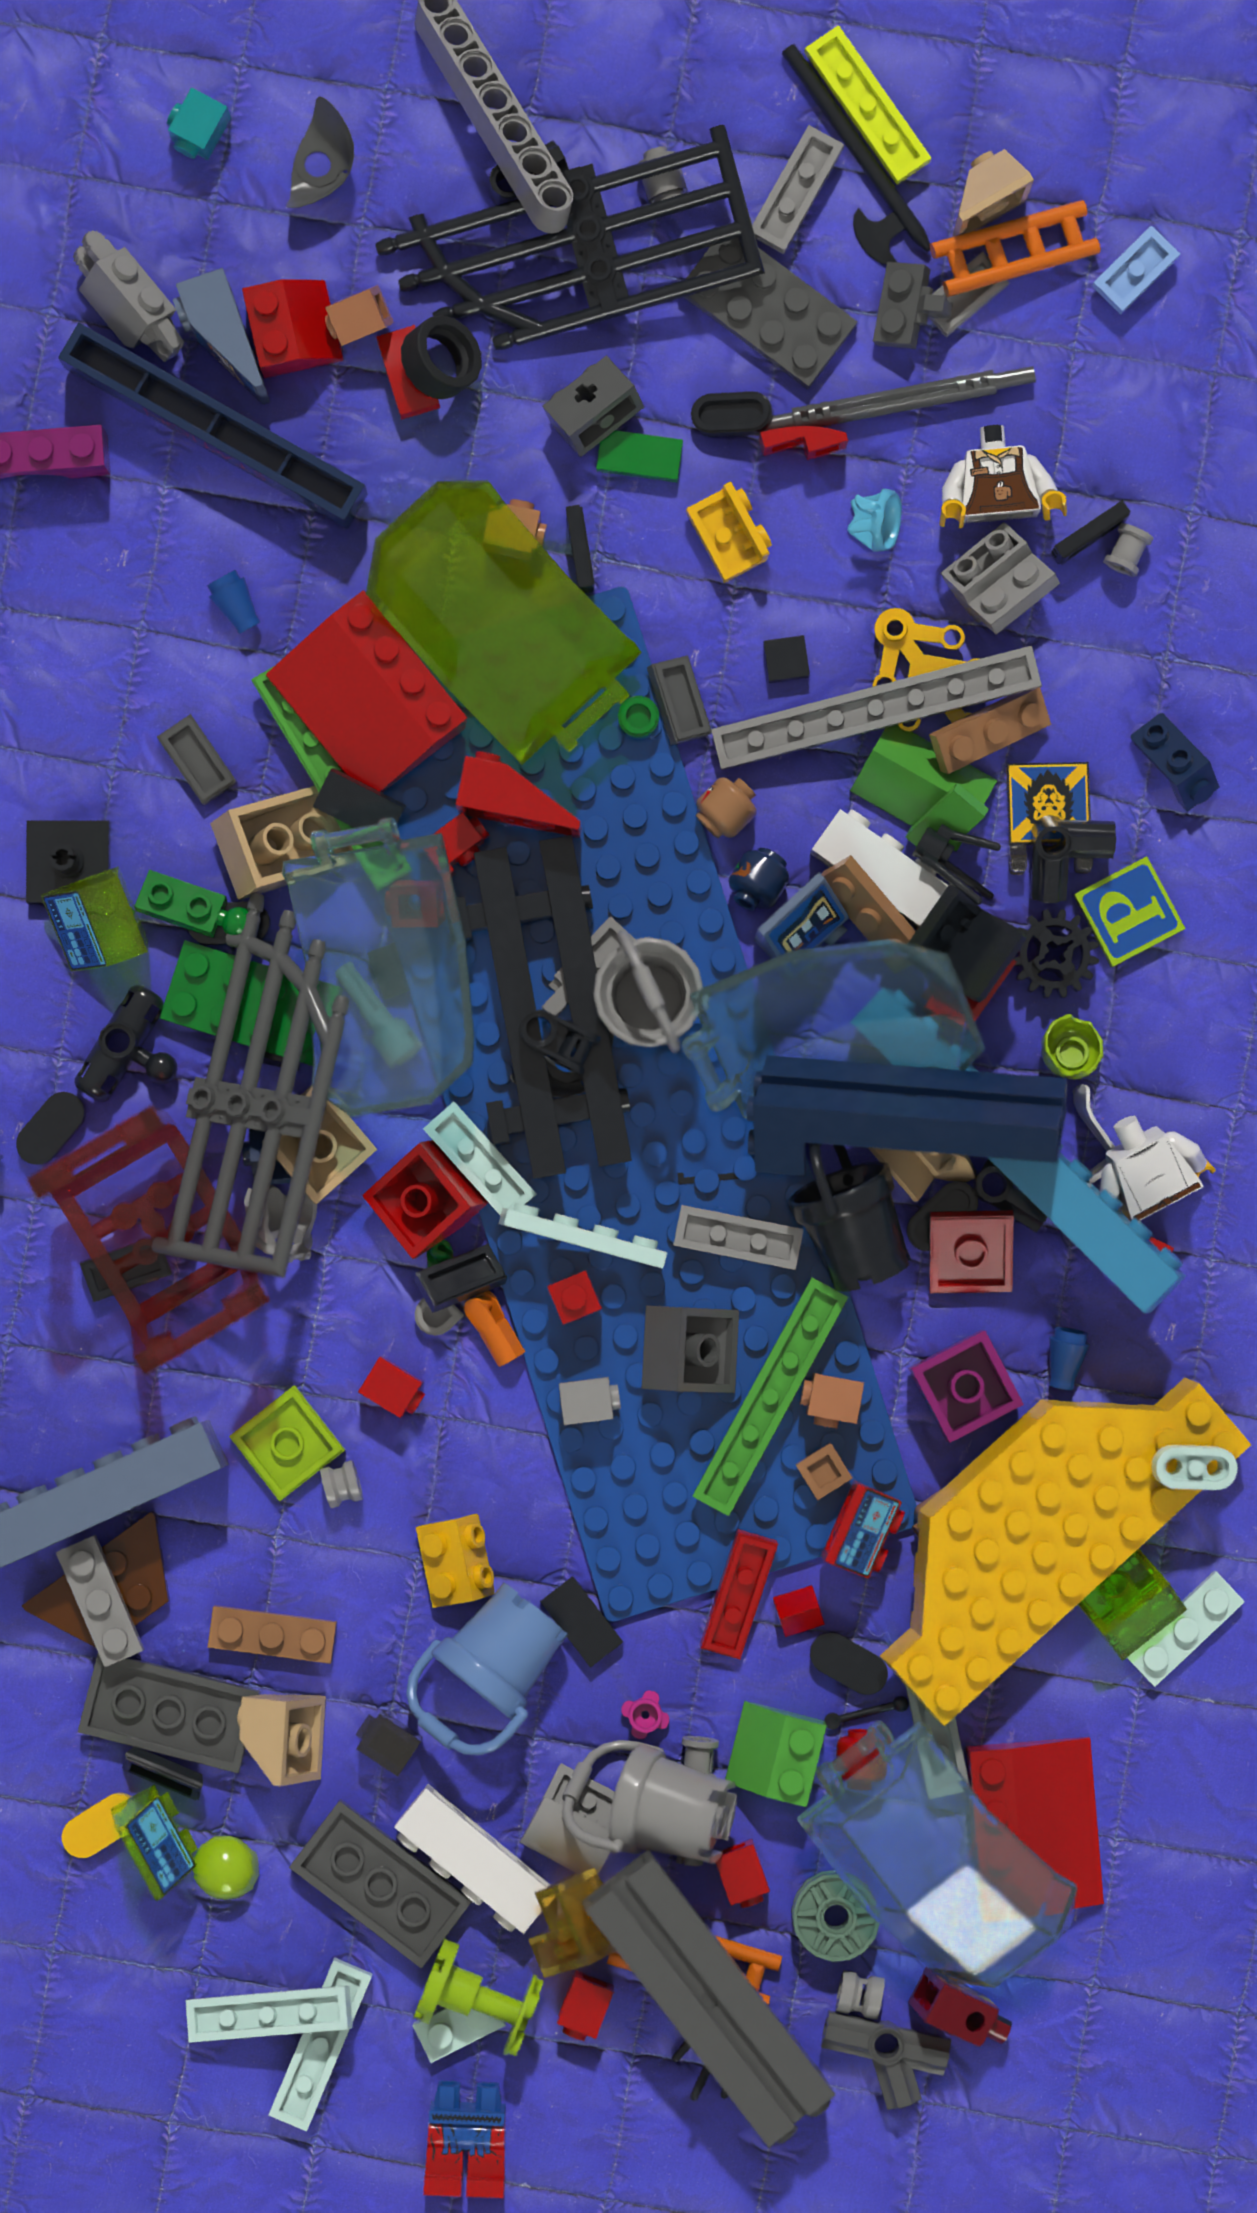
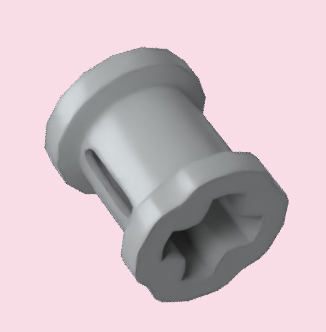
(1128, 549)

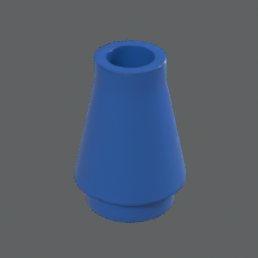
(234, 601)
(1067, 1354)

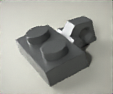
(907, 305)

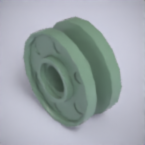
(820, 1938)

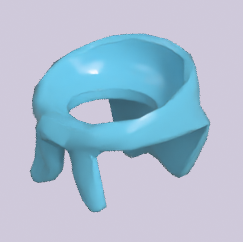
(876, 520)

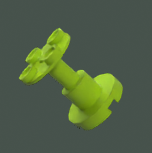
(462, 1991)

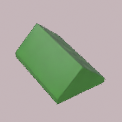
(907, 780)

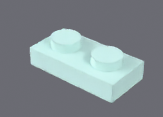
(452, 2031)

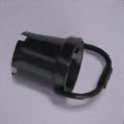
(852, 1220)

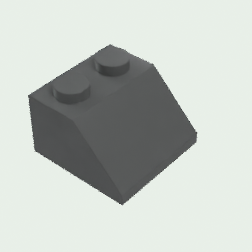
(690, 1349)

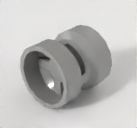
(850, 1994)

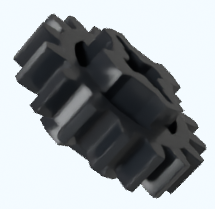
(1065, 970)

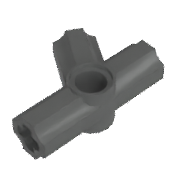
(893, 2068)

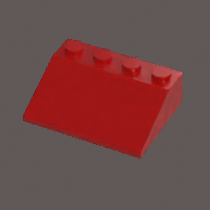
(367, 695)
(1047, 1801)

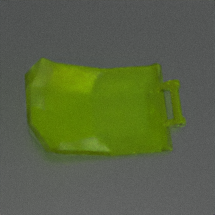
(497, 618)

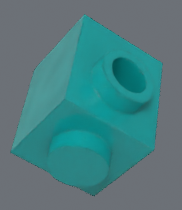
(197, 124)

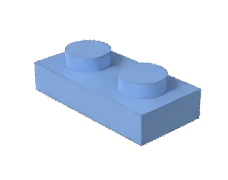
(1136, 270)

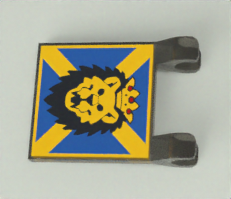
(1043, 791)

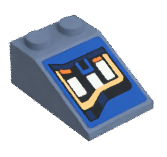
(213, 315)
(804, 921)

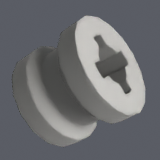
(341, 1484)

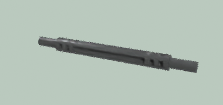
(903, 399)

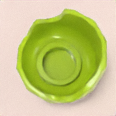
(1071, 1047)
(226, 1867)

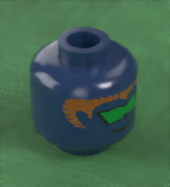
(759, 879)

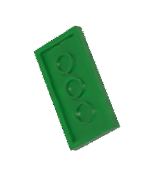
(200, 990)

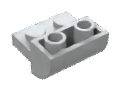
(999, 578)
(548, 1832)

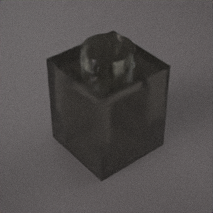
(387, 1741)

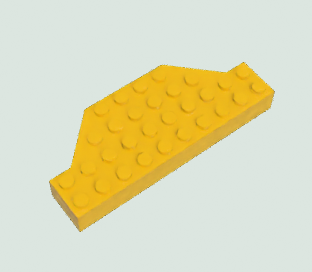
(1039, 1531)

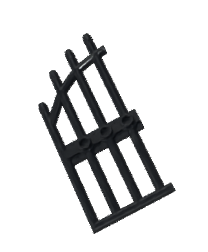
(593, 246)

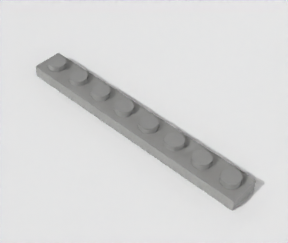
(876, 707)

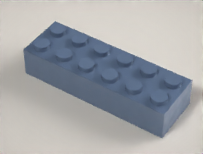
(110, 1489)

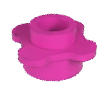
(656, 1718)

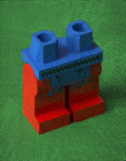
(470, 2128)

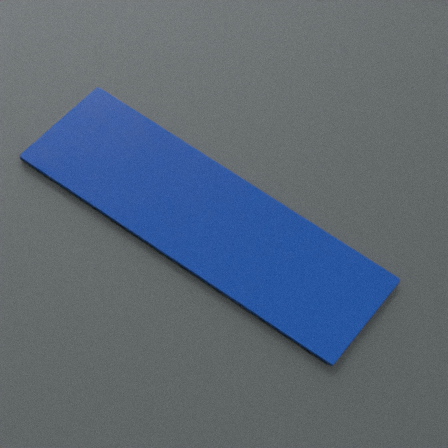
(638, 1472)

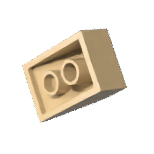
(265, 834)

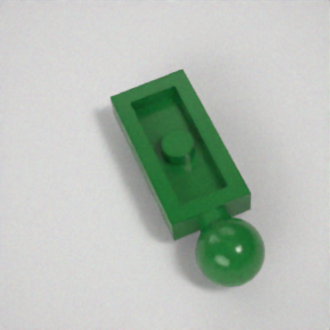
(188, 906)

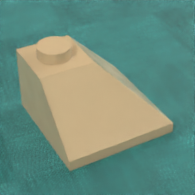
(991, 190)
(337, 1154)
(284, 1735)

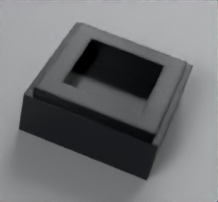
(786, 659)

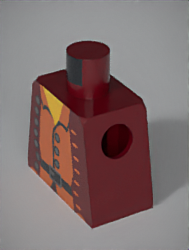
(958, 2009)

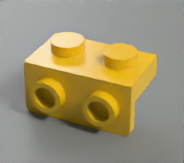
(729, 532)
(455, 1561)

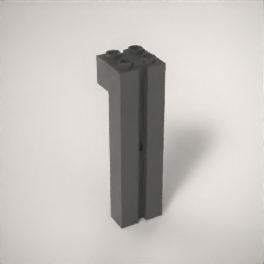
(709, 1999)

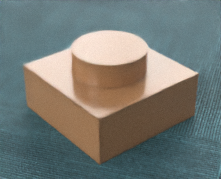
(823, 1471)

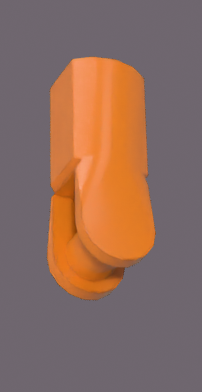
(493, 1327)

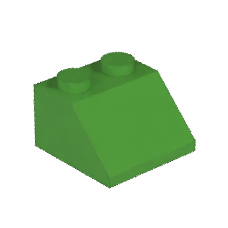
(776, 1753)

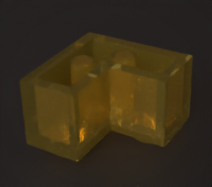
(572, 1934)

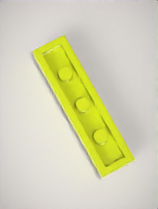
(867, 105)

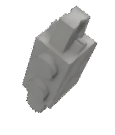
(126, 296)

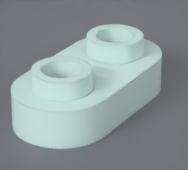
(1192, 1467)

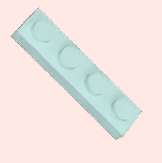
(601, 1239)
(269, 2014)
(317, 2054)

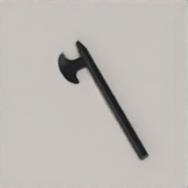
(872, 235)

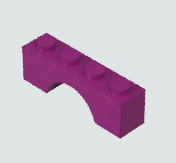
(55, 451)

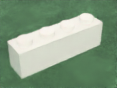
(904, 882)
(473, 1858)

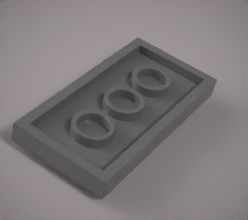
(774, 313)
(166, 1712)
(380, 1883)

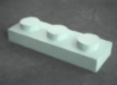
(478, 1159)
(1206, 1610)

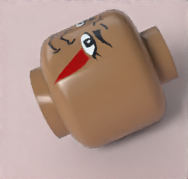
(726, 807)

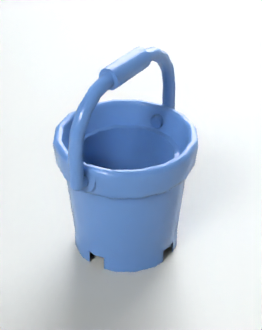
(498, 1657)

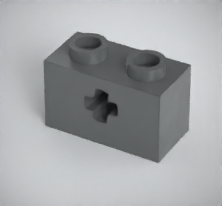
(593, 406)

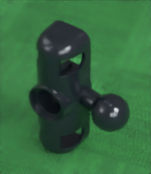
(159, 1067)

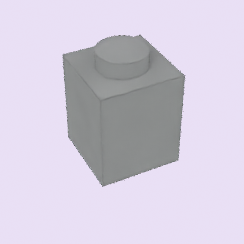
(588, 1400)

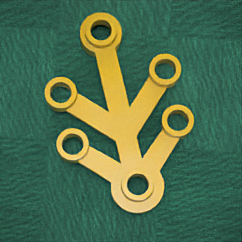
(918, 661)

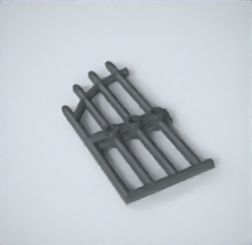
(255, 1108)

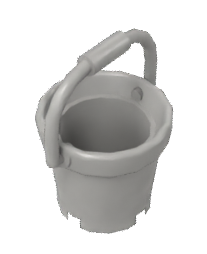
(646, 992)
(657, 1805)

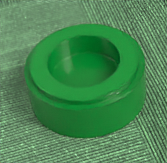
(638, 717)

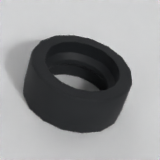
(459, 343)

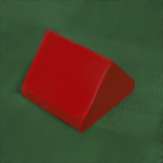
(798, 1611)

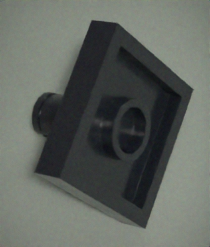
(64, 854)

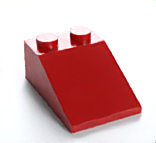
(504, 796)

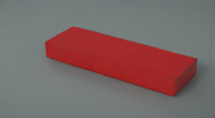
(738, 1594)

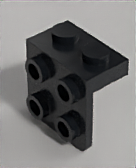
(973, 939)

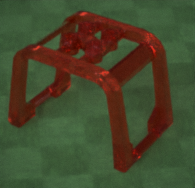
(141, 1136)

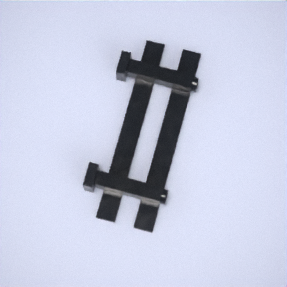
(502, 917)

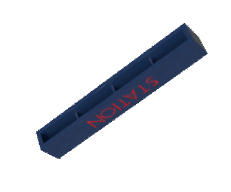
(213, 425)

